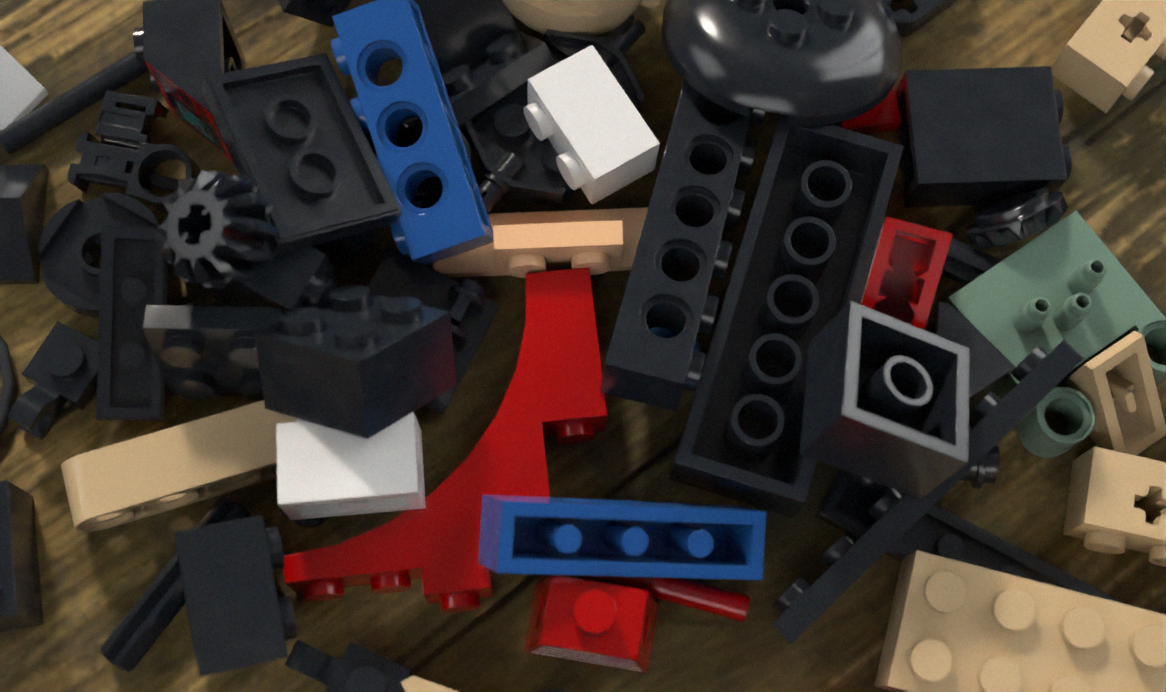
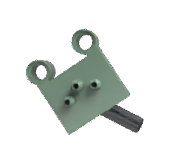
(1048, 293)

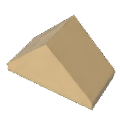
(1122, 396)

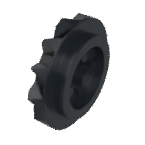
(1016, 217)

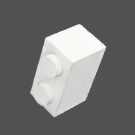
(590, 125)
(344, 474)

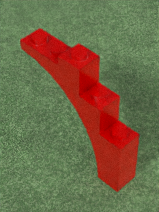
(548, 396)

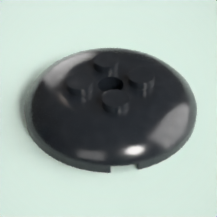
(786, 56)

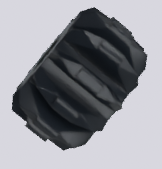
(216, 230)

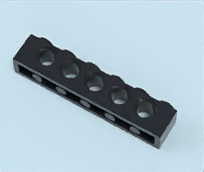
(638, 361)

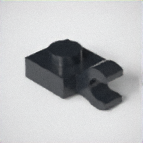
(62, 373)
(356, 672)

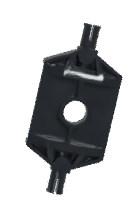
(507, 149)

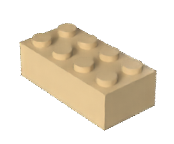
(1006, 633)

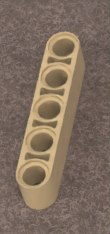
(172, 467)

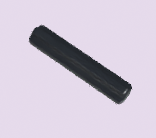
(160, 600)

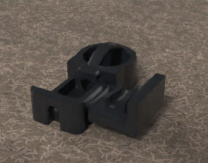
(124, 145)

